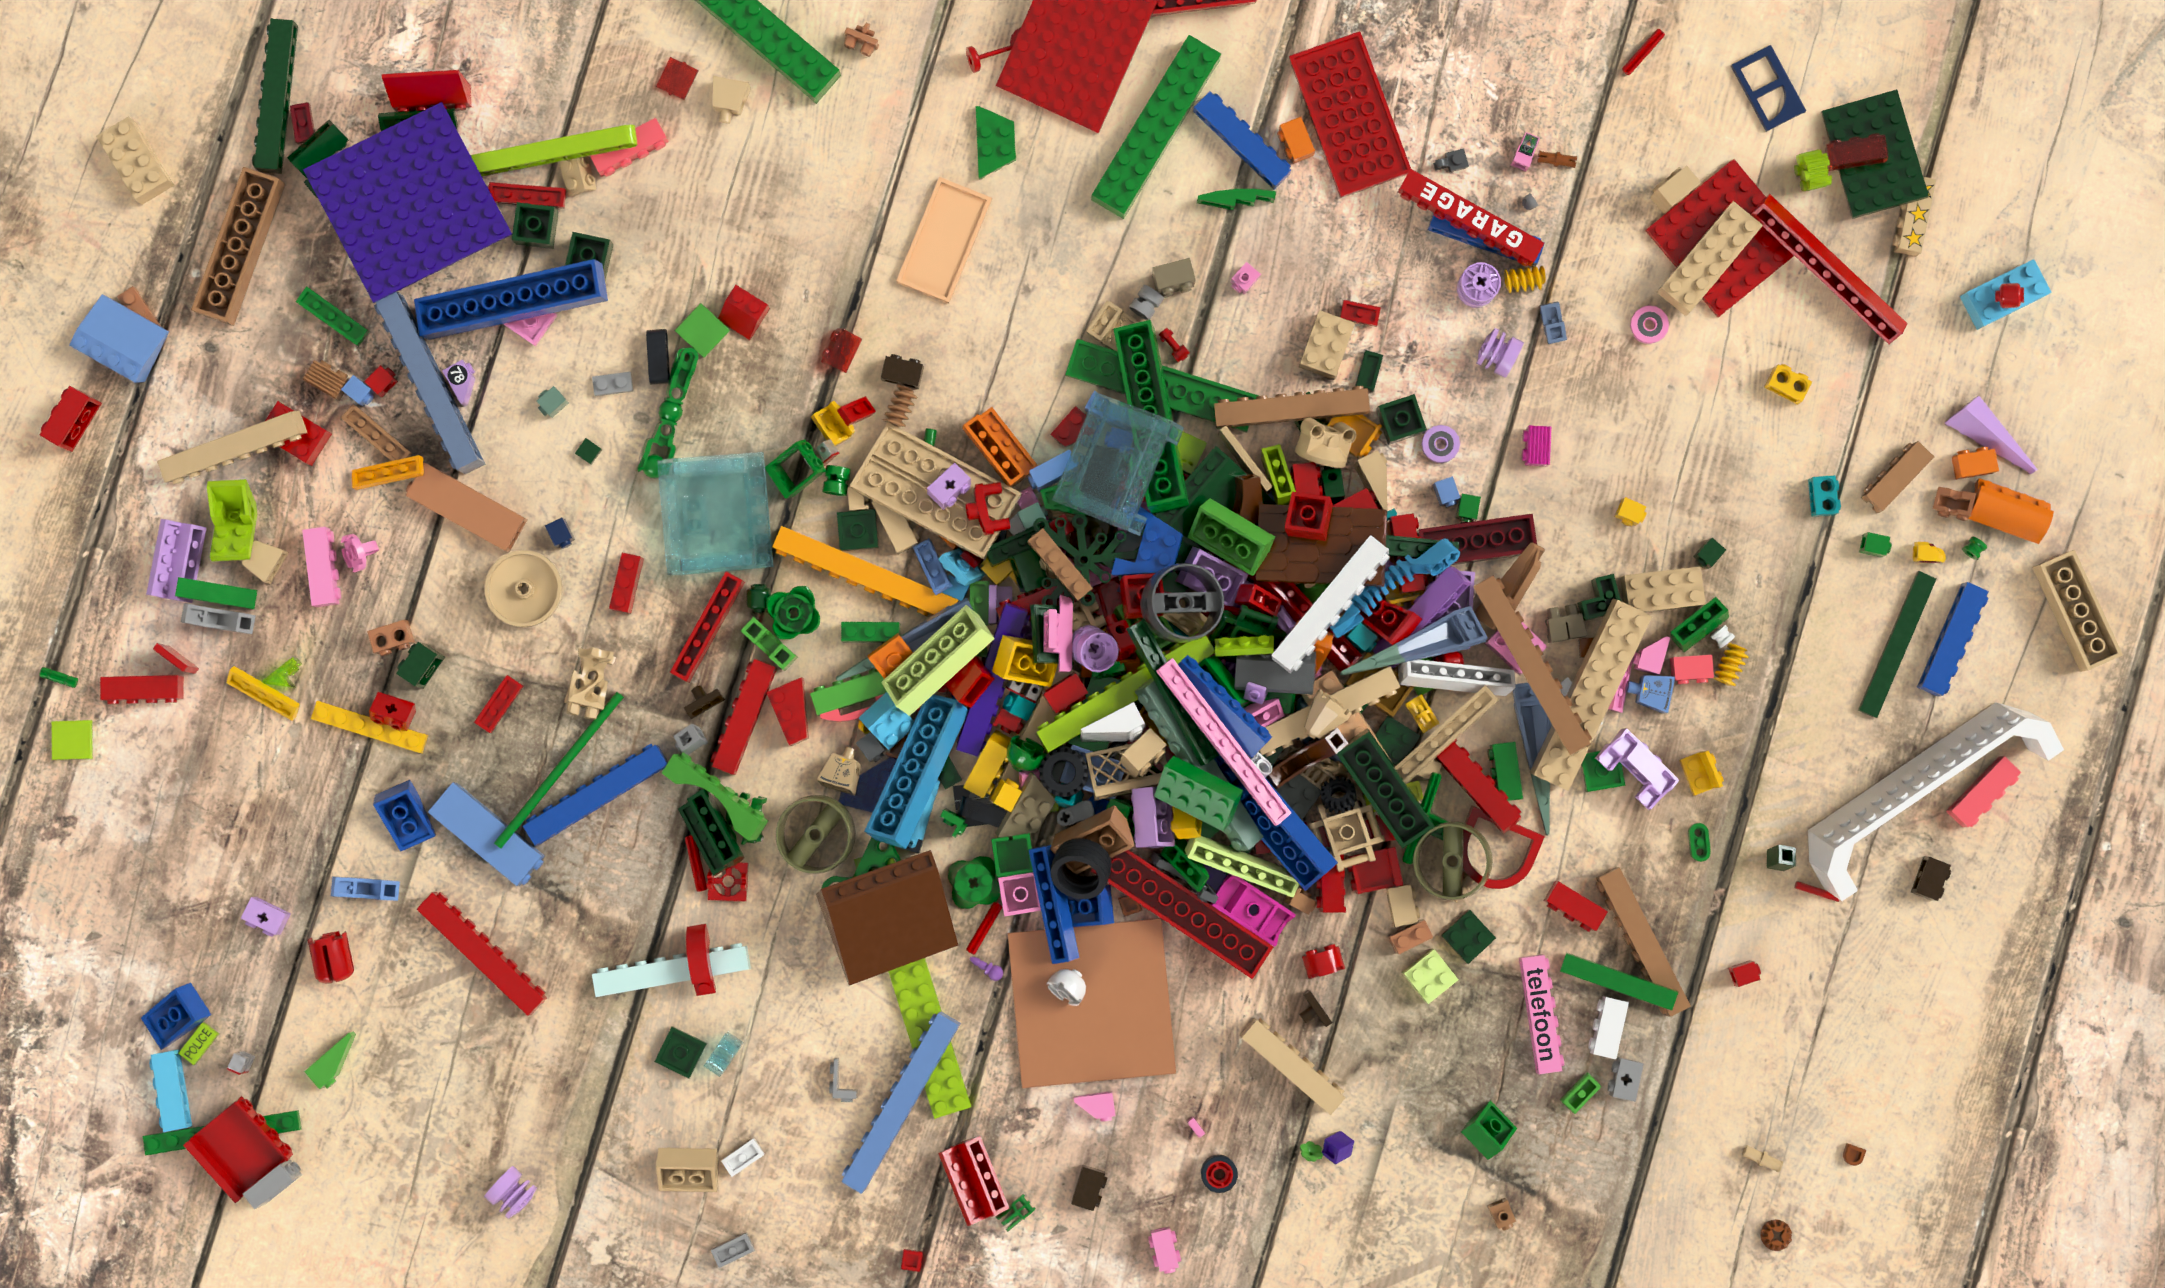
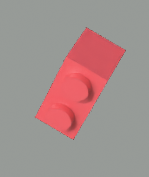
(1692, 668)

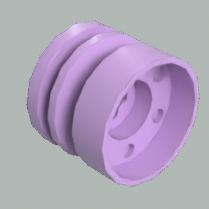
(1481, 295)
(1499, 352)
(1094, 648)
(510, 1192)

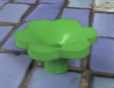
(1311, 1151)

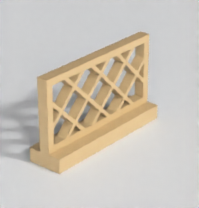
(1118, 787)

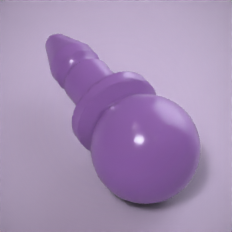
(994, 972)

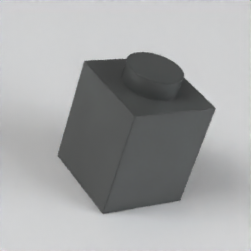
(871, 747)

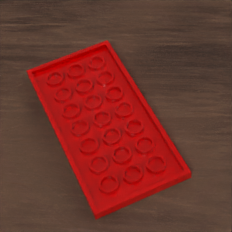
(1350, 114)

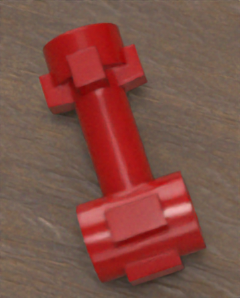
(1180, 352)

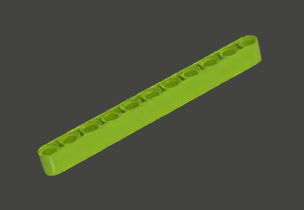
(555, 150)

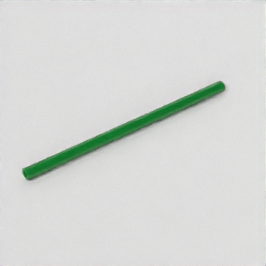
(558, 770)

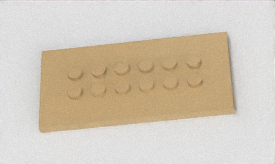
(903, 469)

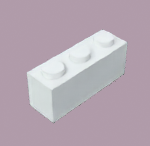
(1608, 1027)

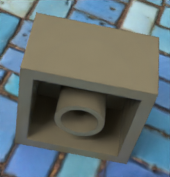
(1173, 277)

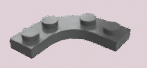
(1206, 893)

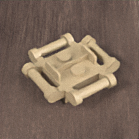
(1348, 833)

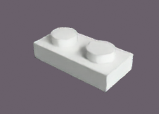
(742, 1157)

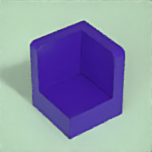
(1338, 1147)

